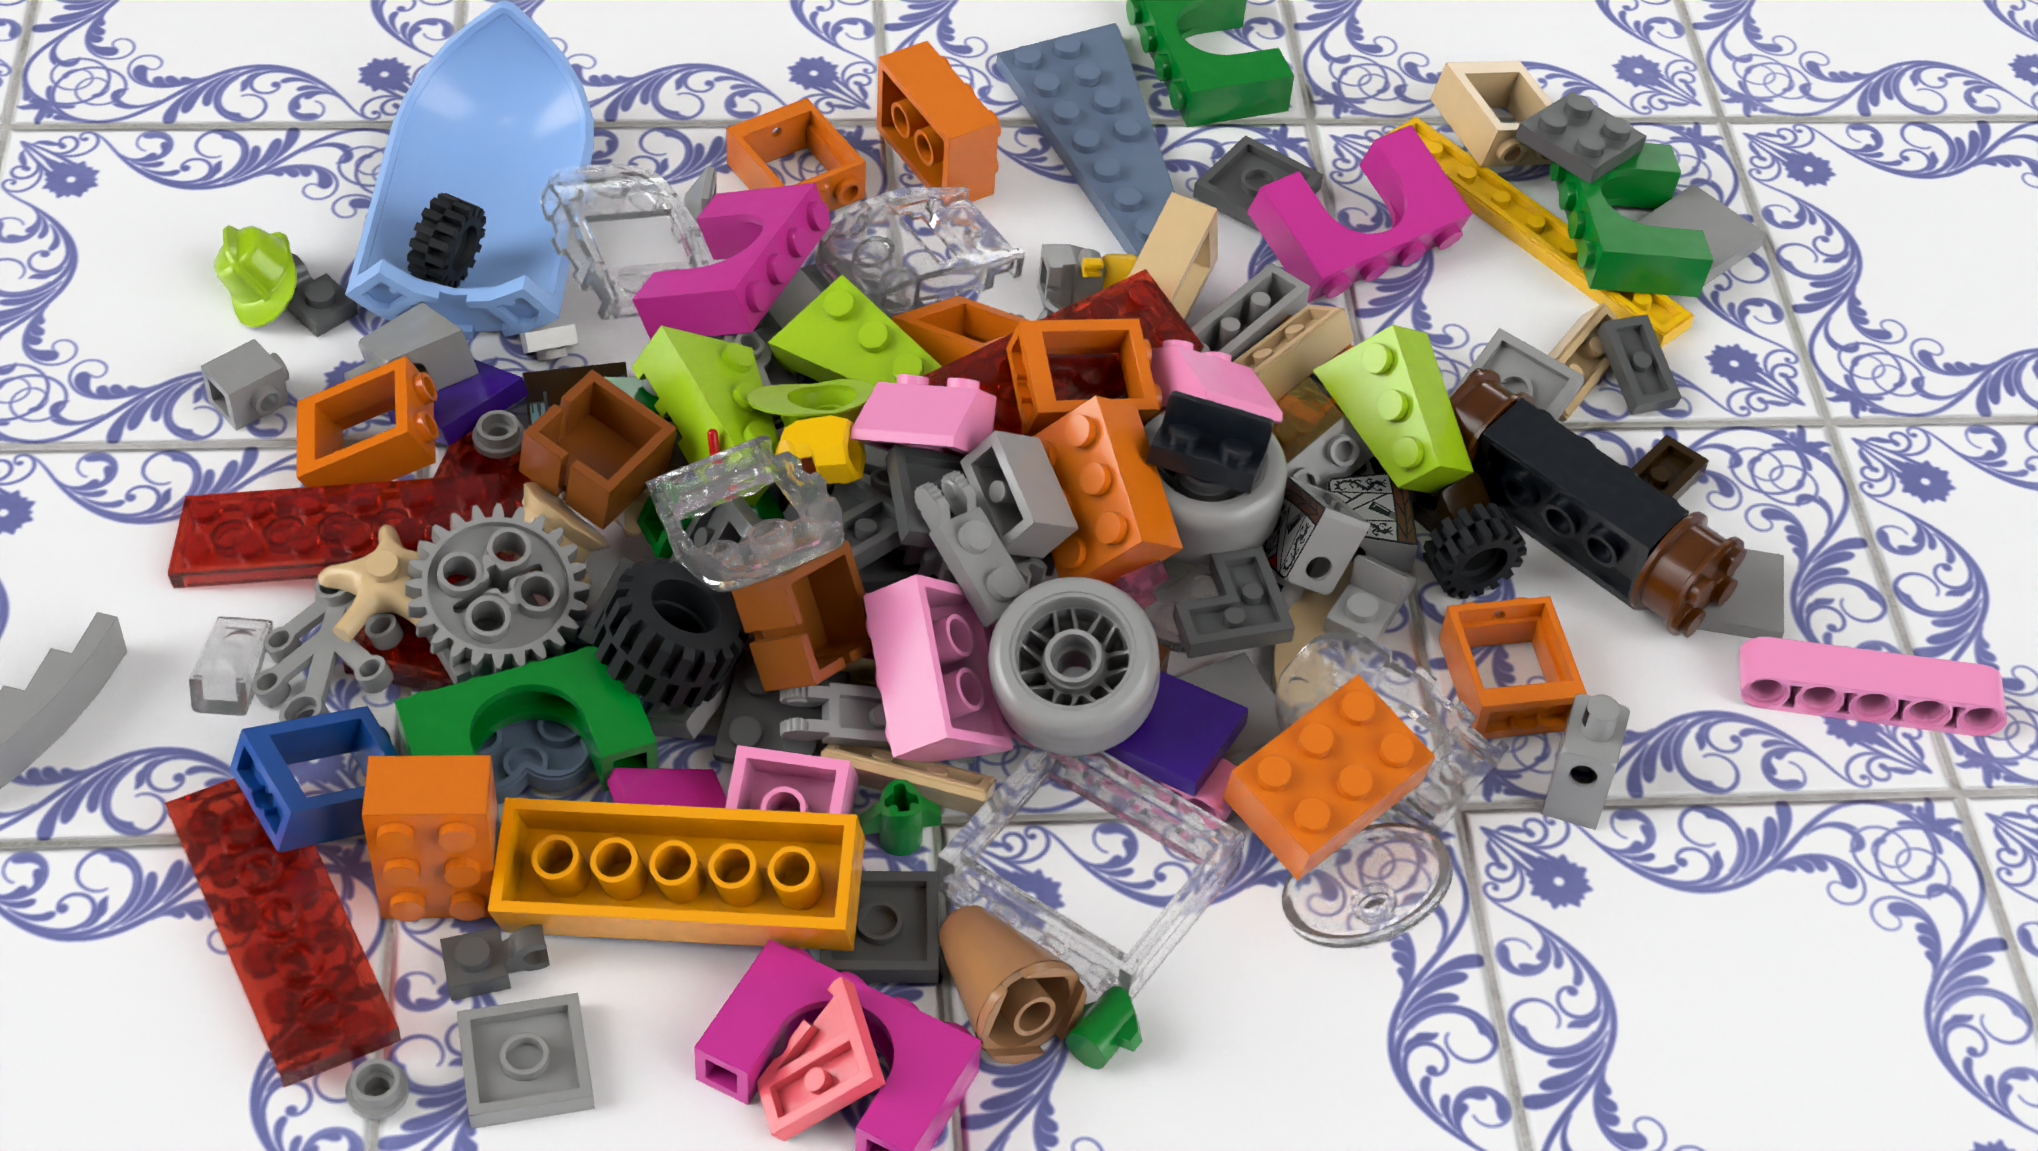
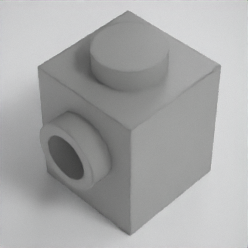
(246, 383)

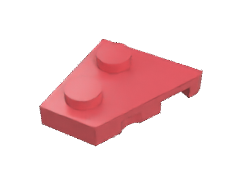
(822, 1066)

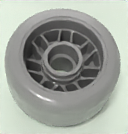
(1218, 517)
(1067, 626)

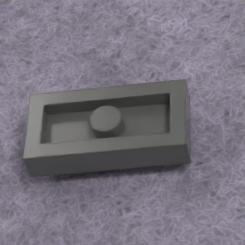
(1639, 364)

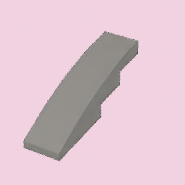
(56, 695)

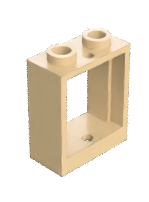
(1465, 101)
(1181, 251)

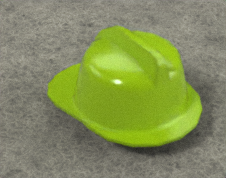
(257, 273)
(805, 401)

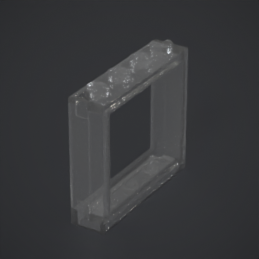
(1131, 798)

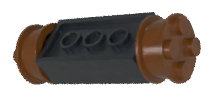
(1594, 508)

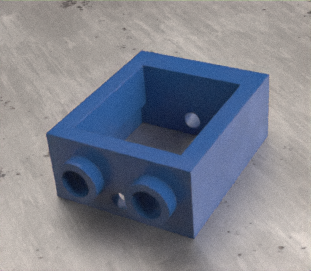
(274, 793)

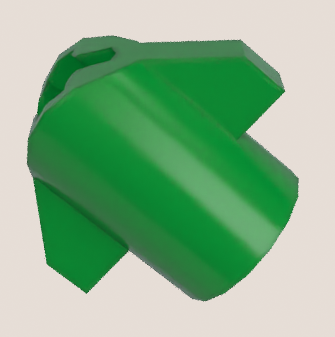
(900, 818)
(1105, 1028)

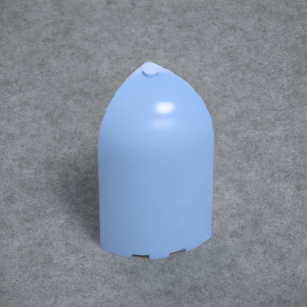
(489, 129)

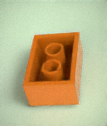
(936, 121)
(1111, 491)
(1327, 776)
(431, 835)

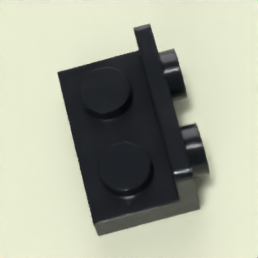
(1211, 442)

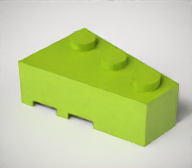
(848, 339)
(705, 388)
(1400, 408)

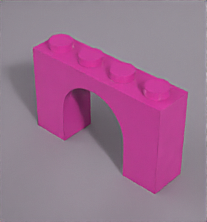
(764, 243)
(1331, 257)
(927, 1058)

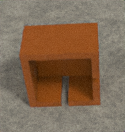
(604, 449)
(806, 621)

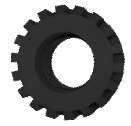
(669, 635)

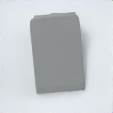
(1370, 598)

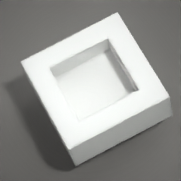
(549, 342)

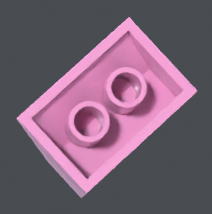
(933, 672)

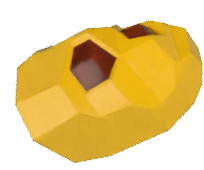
(825, 448)

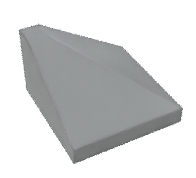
(701, 192)

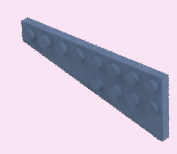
(1097, 123)

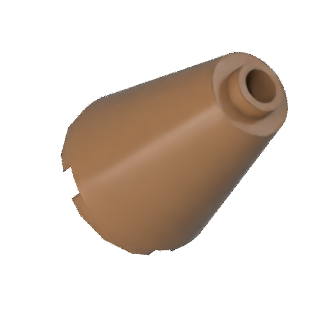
(1009, 985)

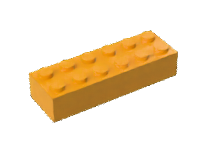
(678, 873)

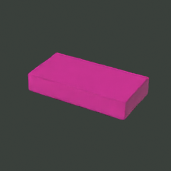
(666, 787)

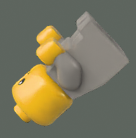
(1076, 272)

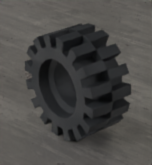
(446, 240)
(1474, 550)

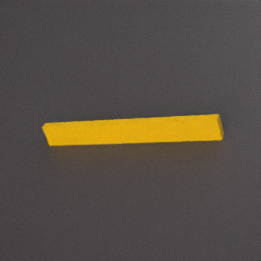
(1541, 233)

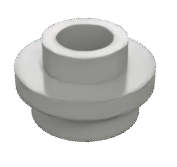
(498, 434)
(373, 1075)

